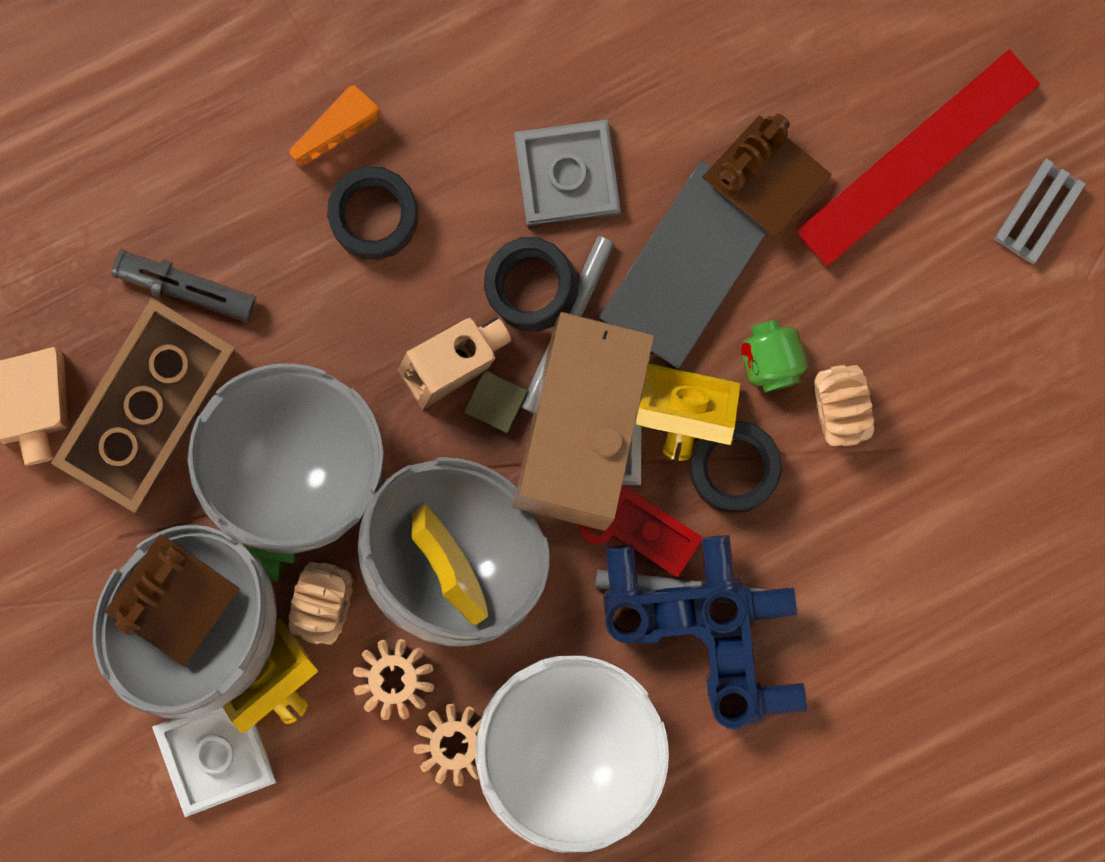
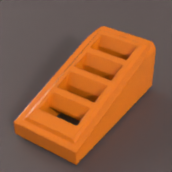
(341, 121)

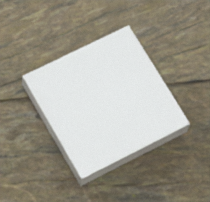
(212, 760)

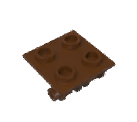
(767, 174)
(171, 600)

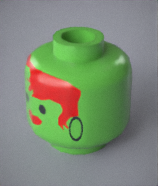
(773, 356)

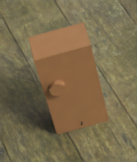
(143, 405)
(583, 421)

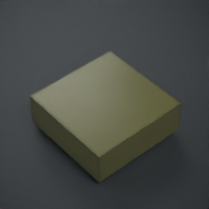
(495, 402)

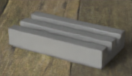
(1060, 177)

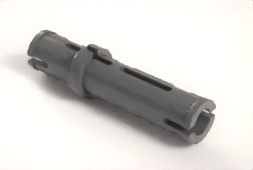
(130, 268)

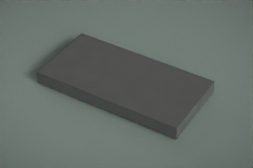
(685, 269)

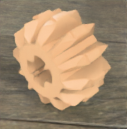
(844, 405)
(320, 603)
(377, 679)
(449, 729)

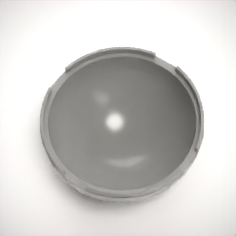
(285, 458)
(496, 539)
(224, 661)

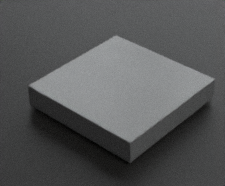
(567, 173)

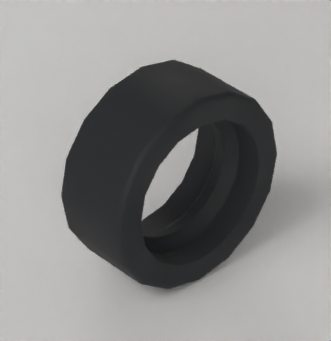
(347, 187)
(507, 258)
(755, 497)

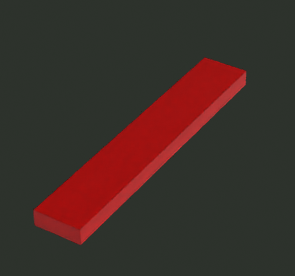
(917, 158)

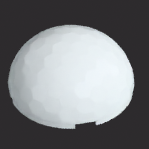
(571, 754)

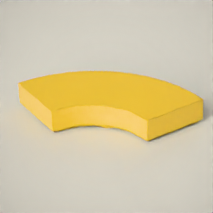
(449, 563)

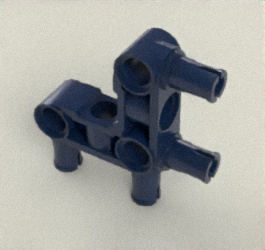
(687, 612)

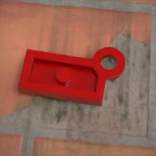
(650, 531)

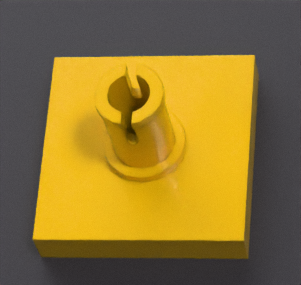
(687, 408)
(275, 685)

